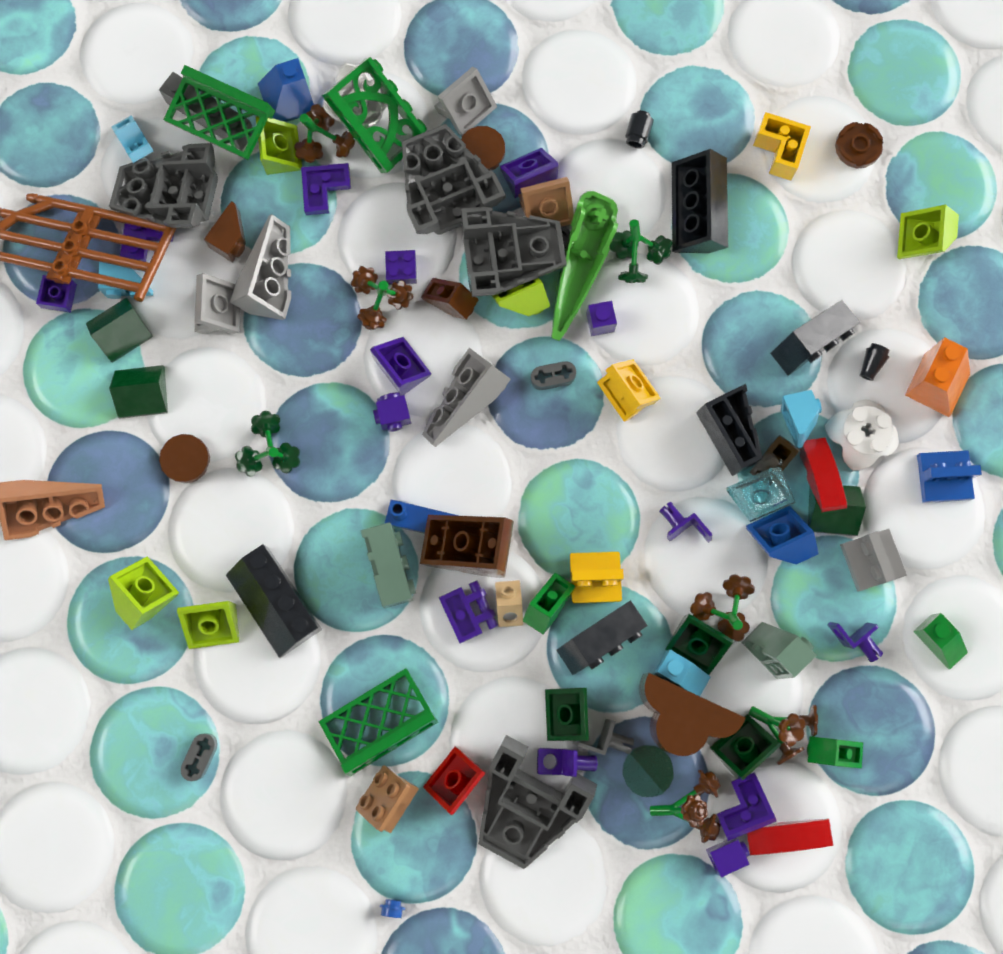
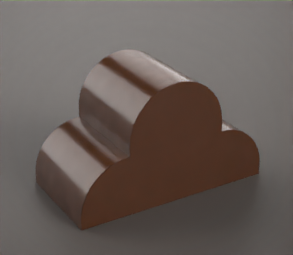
(467, 544)
(683, 718)

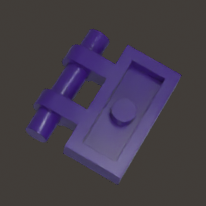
(461, 615)

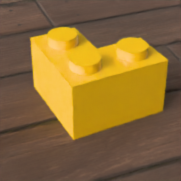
(786, 140)

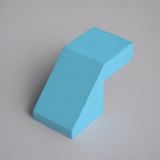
(132, 139)

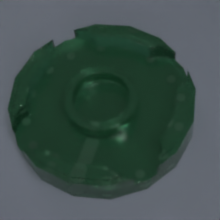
(651, 764)

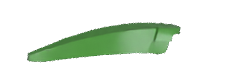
(585, 252)

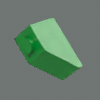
(548, 603)
(942, 639)
(835, 752)

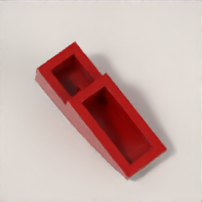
(823, 474)
(790, 837)

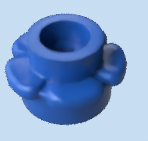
(392, 908)

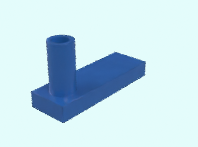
(410, 516)

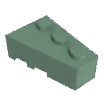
(388, 565)
(779, 650)

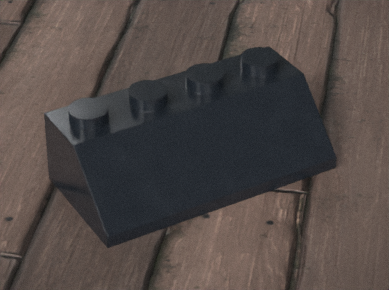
(700, 203)
(272, 600)

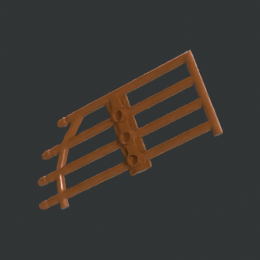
(77, 241)

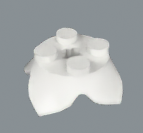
(374, 108)
(857, 449)

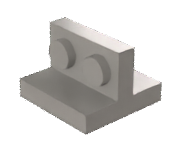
(466, 101)
(213, 306)
(873, 559)

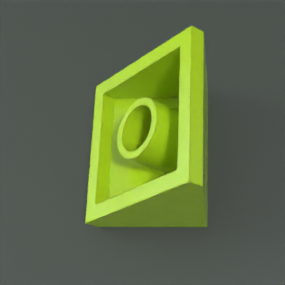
(277, 147)
(209, 624)

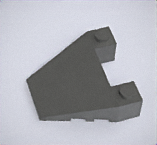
(525, 813)

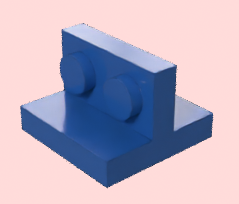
(947, 476)

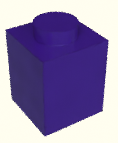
(601, 318)
(728, 856)

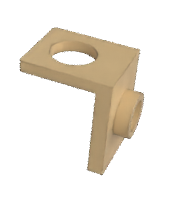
(509, 600)

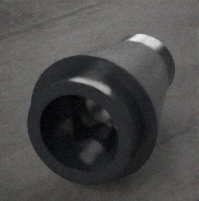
(873, 361)

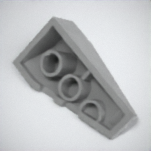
(264, 278)
(472, 389)

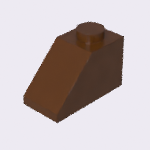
(227, 234)
(450, 297)

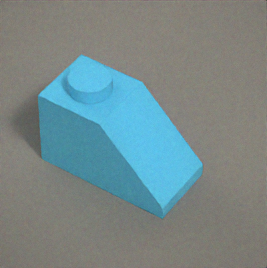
(800, 414)
(682, 673)

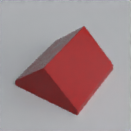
(454, 780)

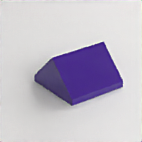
(529, 170)
(400, 364)

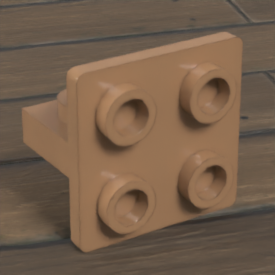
(386, 799)

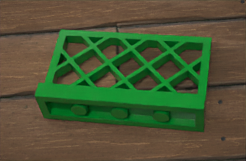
(228, 94)
(384, 743)

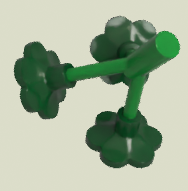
(626, 245)
(284, 457)

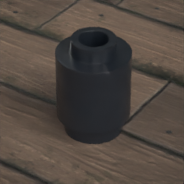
(639, 129)

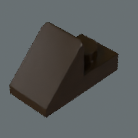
(777, 455)

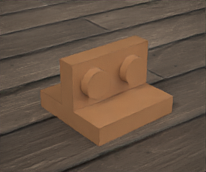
(548, 201)

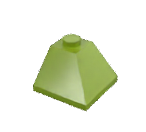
(927, 231)
(524, 299)
(140, 592)

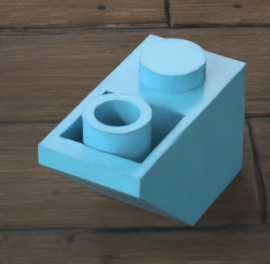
(121, 273)

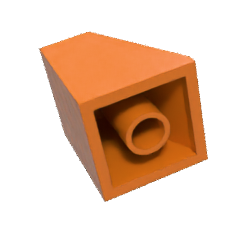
(941, 377)

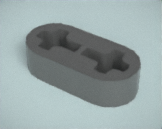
(554, 381)
(204, 759)

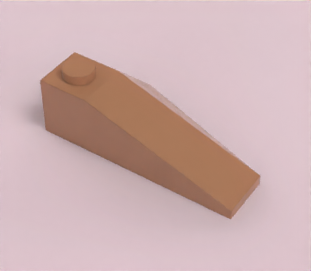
(36, 505)

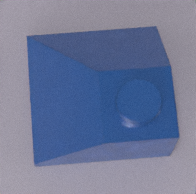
(286, 91)
(785, 536)

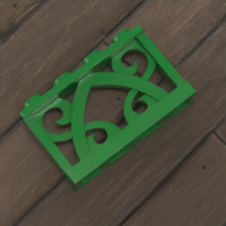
(344, 106)

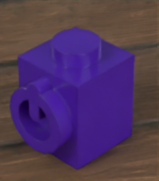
(392, 412)

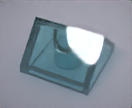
(762, 493)

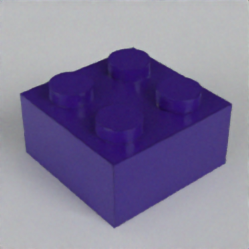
(401, 266)
(56, 295)

